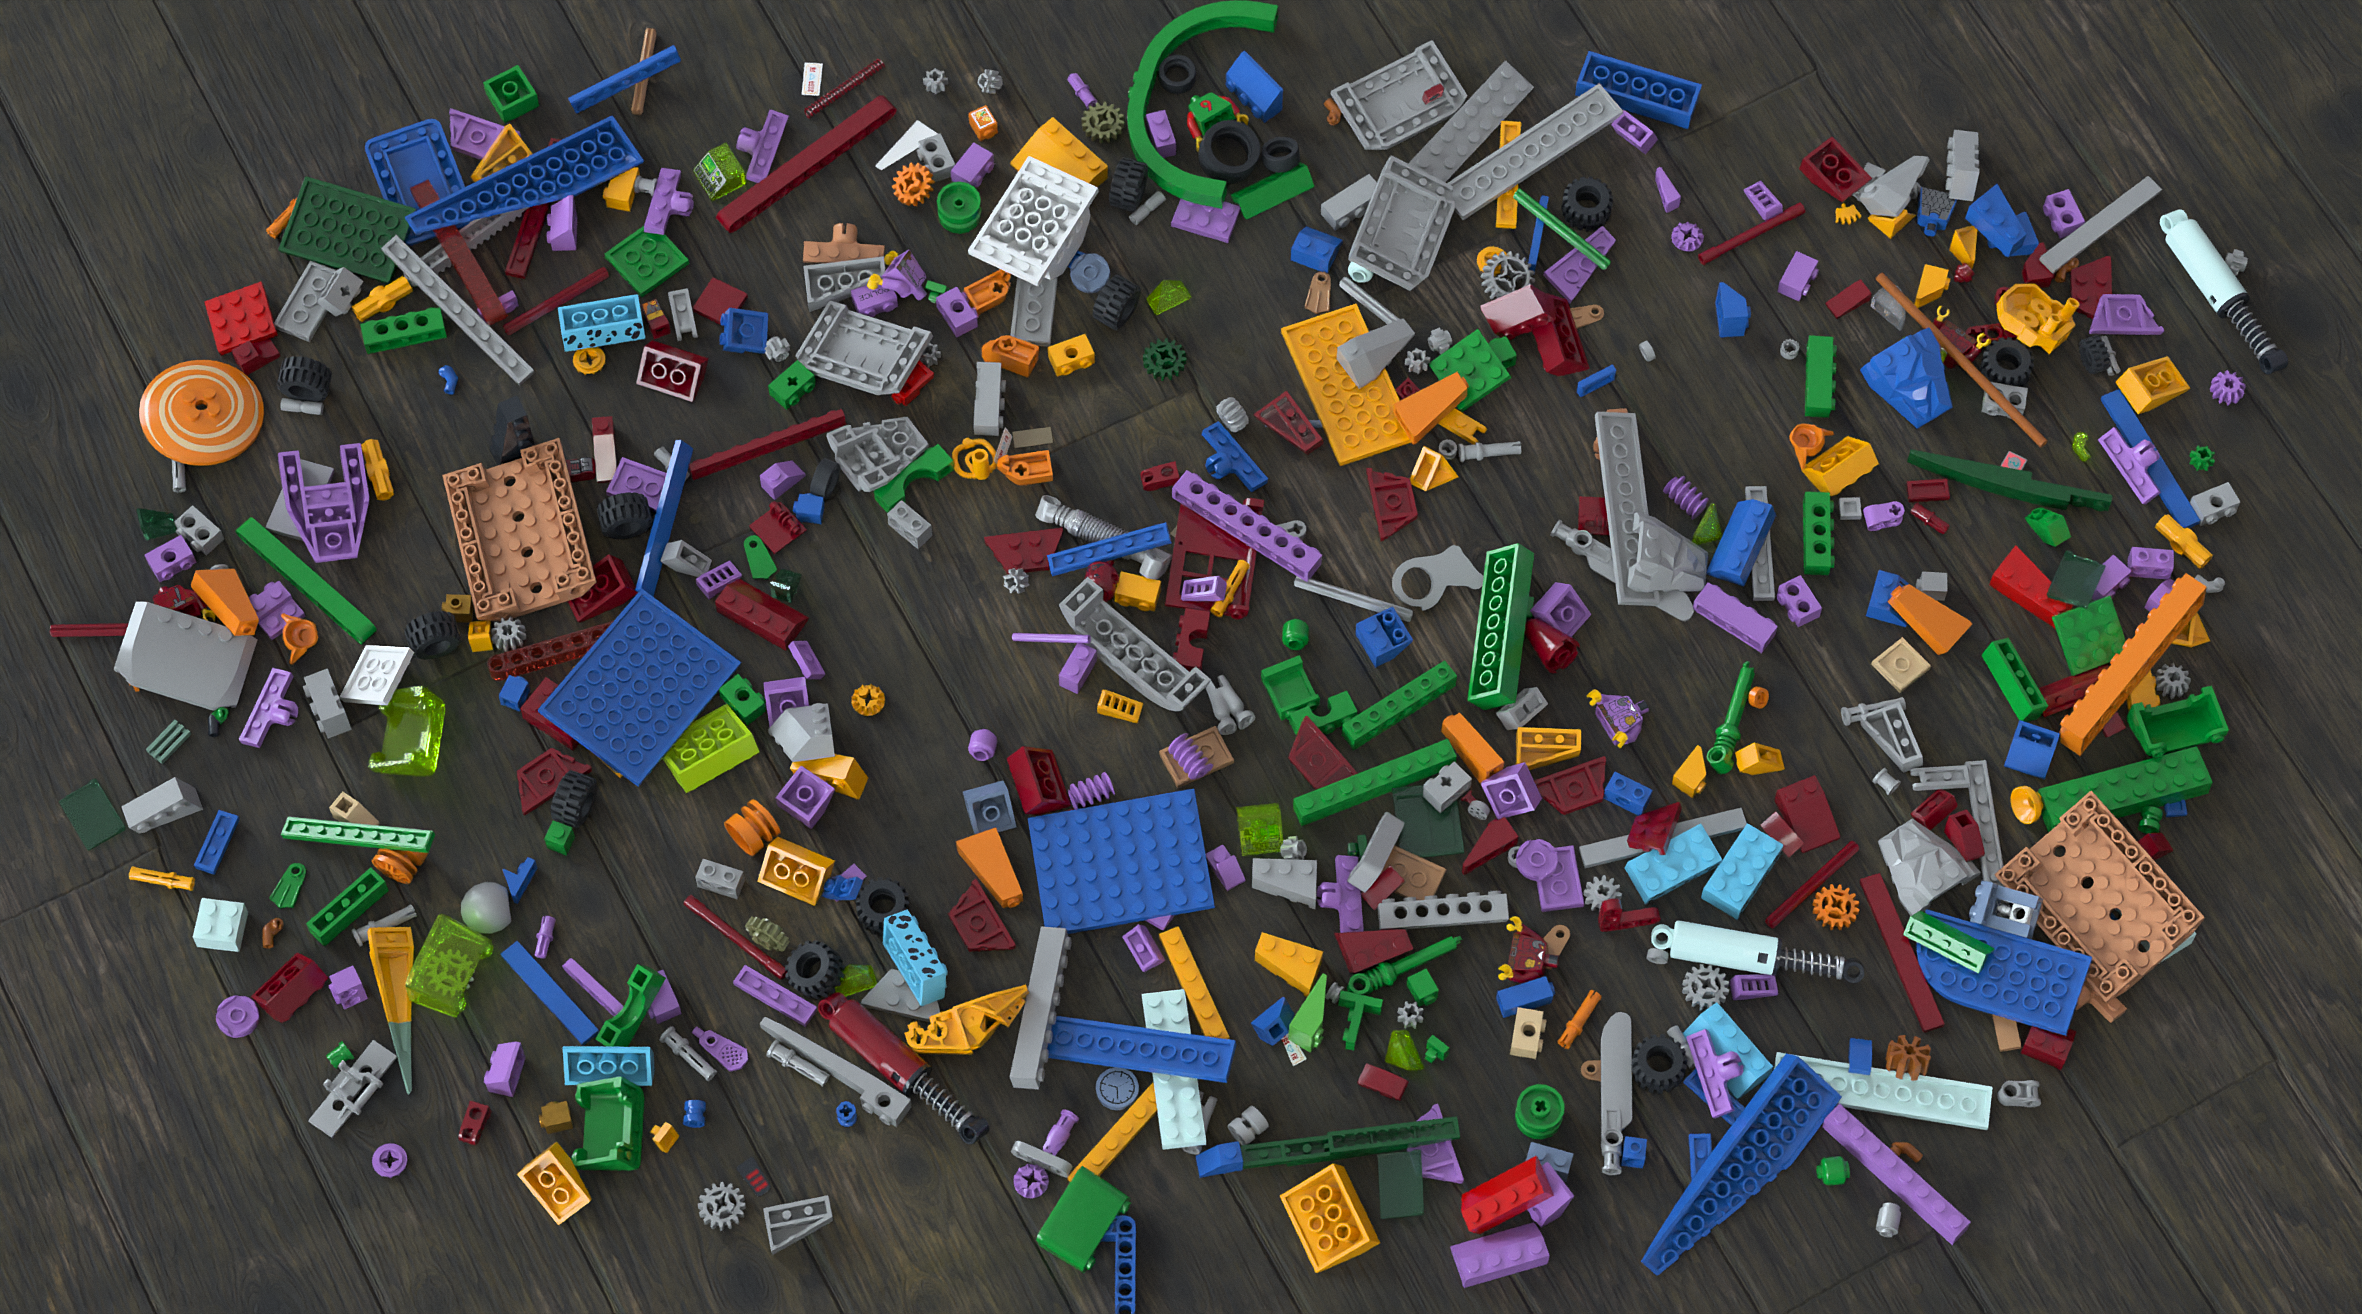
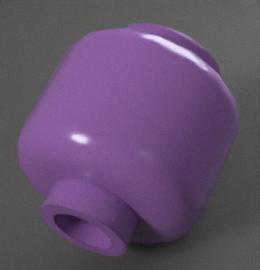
(982, 744)

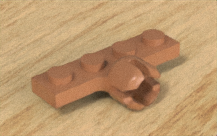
(841, 248)
(2110, 1010)

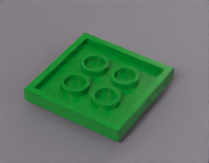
(646, 260)
(1476, 363)
(2089, 635)

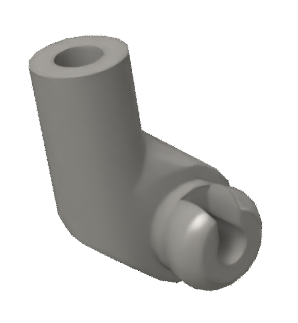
(2212, 586)

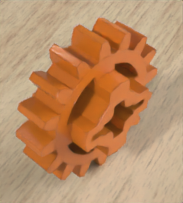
(913, 184)
(1836, 898)

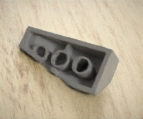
(1891, 191)
(1373, 351)

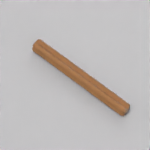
(641, 87)

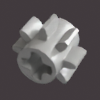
(935, 81)
(990, 81)
(2236, 261)
(1439, 340)
(777, 349)
(930, 355)
(1417, 361)
(1016, 580)
(1293, 848)
(1405, 1012)

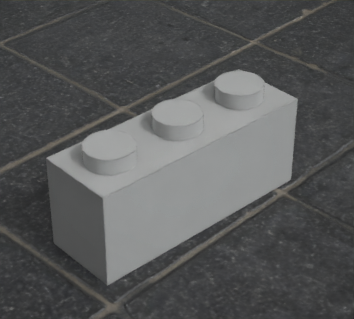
(1349, 203)

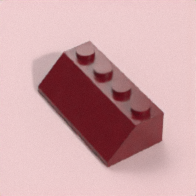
(1560, 342)
(760, 613)

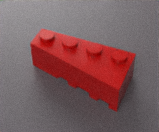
(2027, 586)

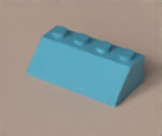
(1729, 1037)
(599, 1063)

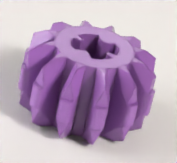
(2227, 387)

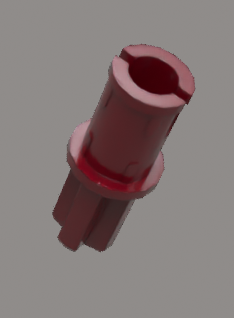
(1929, 518)

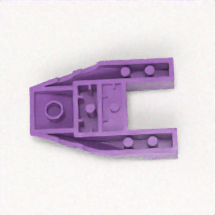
(328, 514)

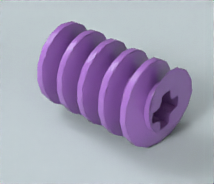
(1685, 497)
(1188, 758)
(1090, 790)

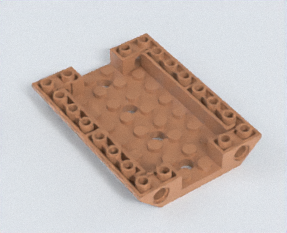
(495, 543)
(2122, 879)

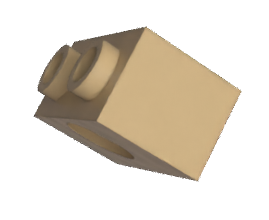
(1524, 1045)

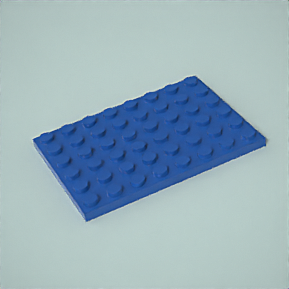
(639, 687)
(1121, 862)

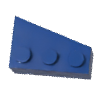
(1997, 221)

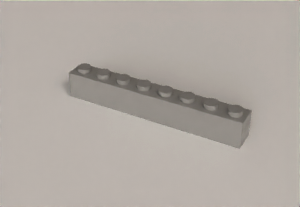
(1040, 1008)

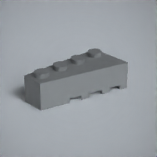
(837, 279)

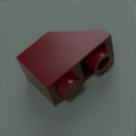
(2035, 271)
(1965, 835)

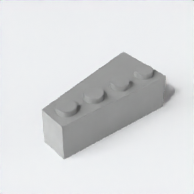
(1963, 165)

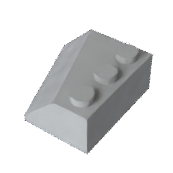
(804, 732)

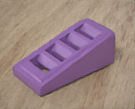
(1668, 193)
(1769, 210)
(717, 587)
(1216, 591)
(1740, 988)

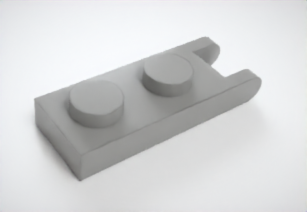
(682, 313)
(1941, 777)

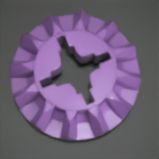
(1691, 243)
(382, 1155)
(1035, 1189)

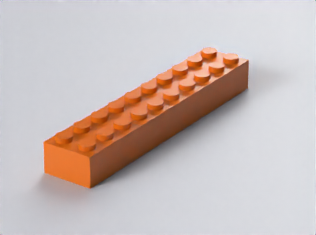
(2132, 664)

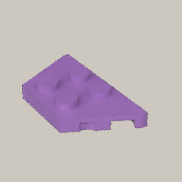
(472, 134)
(2124, 316)
(1439, 1158)

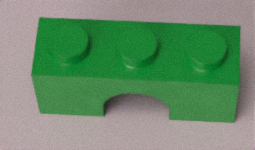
(1340, 708)

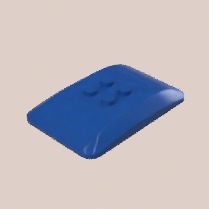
(410, 157)

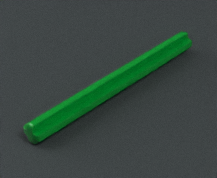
(1562, 229)

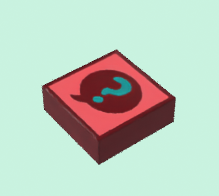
(1433, 93)

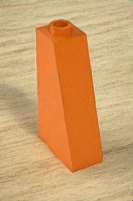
(1429, 406)
(227, 599)
(1929, 618)
(1471, 747)
(990, 863)

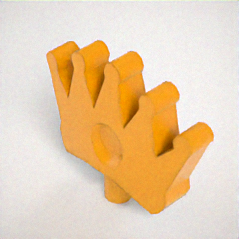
(1847, 214)

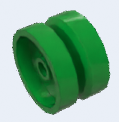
(959, 207)
(1543, 1123)

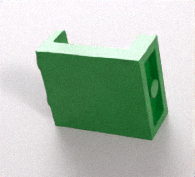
(1289, 687)

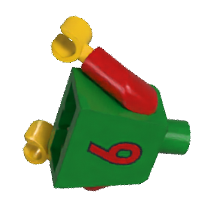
(1208, 111)

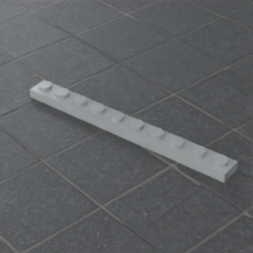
(458, 310)

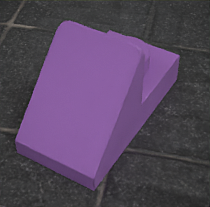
(1225, 867)

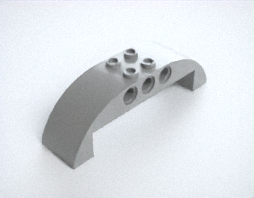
(1130, 651)

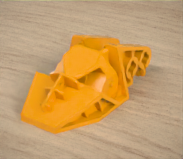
(966, 1024)

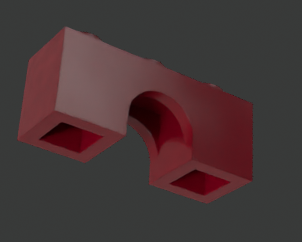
(1194, 625)

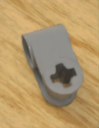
(2024, 1093)

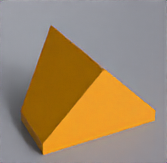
(1891, 225)
(1964, 245)
(1431, 470)
(2192, 634)

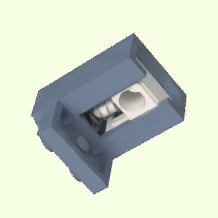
(1988, 904)

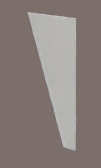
(906, 144)

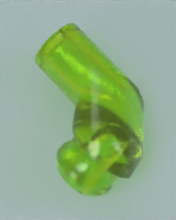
(2079, 444)

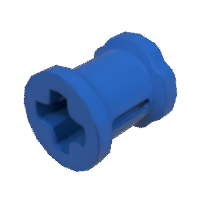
(852, 1114)

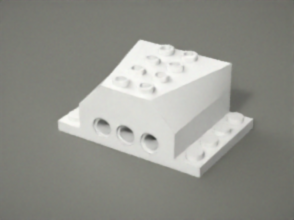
(1036, 223)

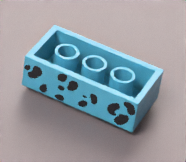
(601, 323)
(1686, 859)
(1742, 871)
(914, 957)

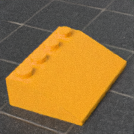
(1063, 151)
(1329, 1218)

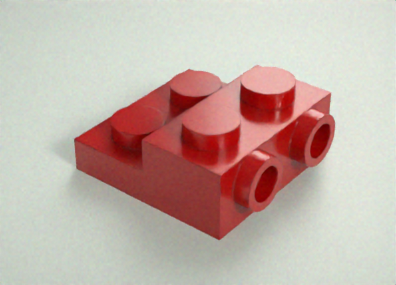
(918, 378)

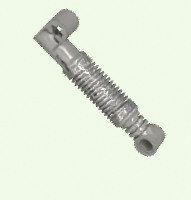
(1050, 510)

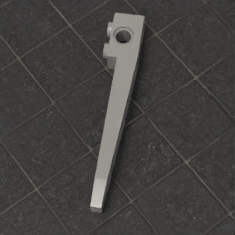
(871, 1088)

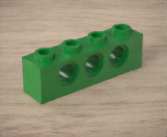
(399, 338)
(1813, 562)

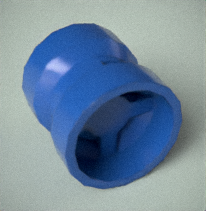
(694, 1113)

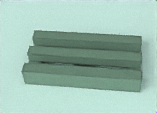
(166, 739)

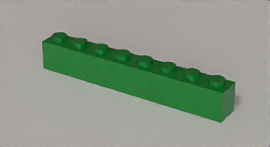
(1373, 782)

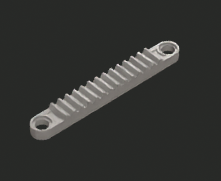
(473, 234)

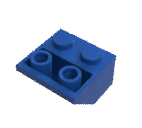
(1383, 636)
(2031, 749)

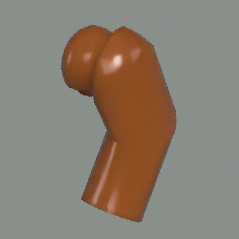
(1335, 112)
(2061, 273)
(270, 931)

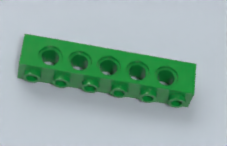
(1399, 705)

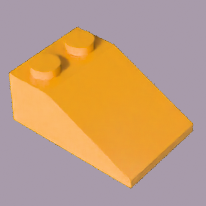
(2152, 384)
(555, 1183)

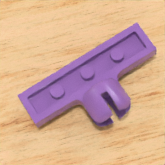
(762, 145)
(667, 201)
(2133, 463)
(270, 709)
(1343, 895)
(1714, 1072)

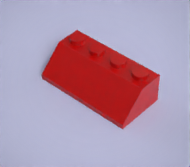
(1505, 1196)

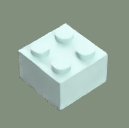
(220, 925)

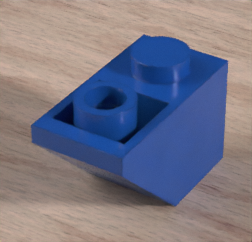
(1274, 1022)

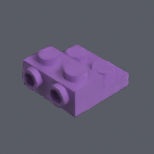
(270, 606)

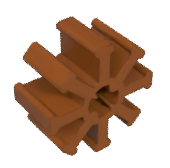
(1908, 1057)

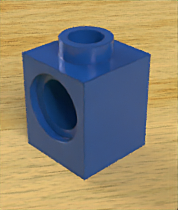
(514, 692)
(1633, 1152)

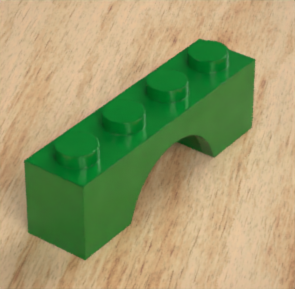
(932, 464)
(643, 988)

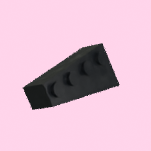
(511, 432)

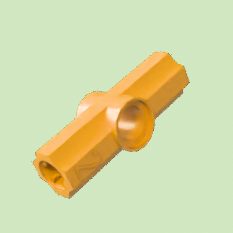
(382, 298)
(377, 469)
(2183, 541)

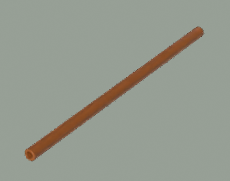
(1974, 373)

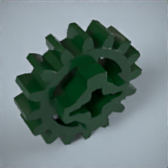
(1164, 359)

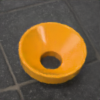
(2022, 804)

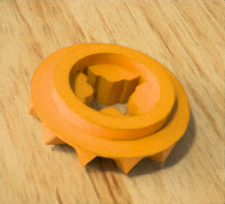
(1486, 254)
(596, 355)
(874, 706)

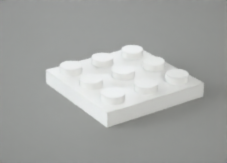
(376, 675)

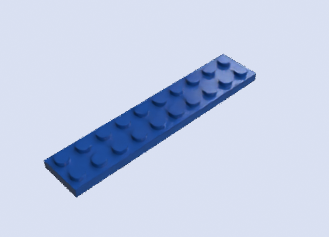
(1141, 1049)

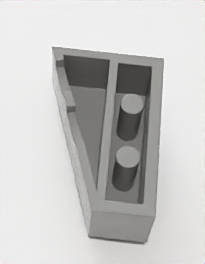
(1893, 734)
(162, 805)
(1286, 878)
(795, 1220)

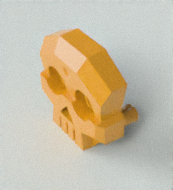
(2035, 316)

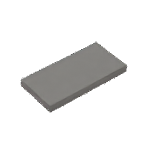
(1034, 311)
(301, 312)
(280, 521)

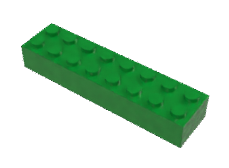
(1501, 627)
(2132, 786)

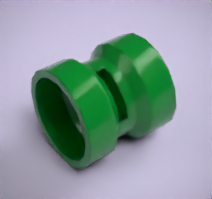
(2150, 819)

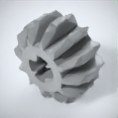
(1232, 414)
(506, 627)
(2173, 673)

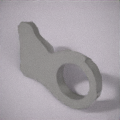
(1443, 569)

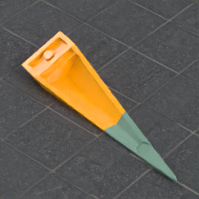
(392, 961)

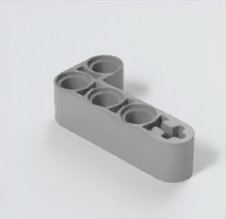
(1376, 852)

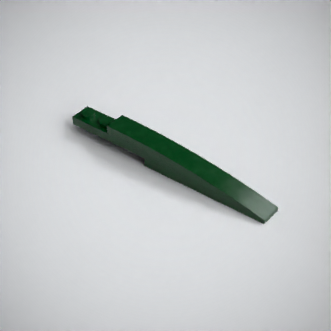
(2009, 482)
(1350, 1143)

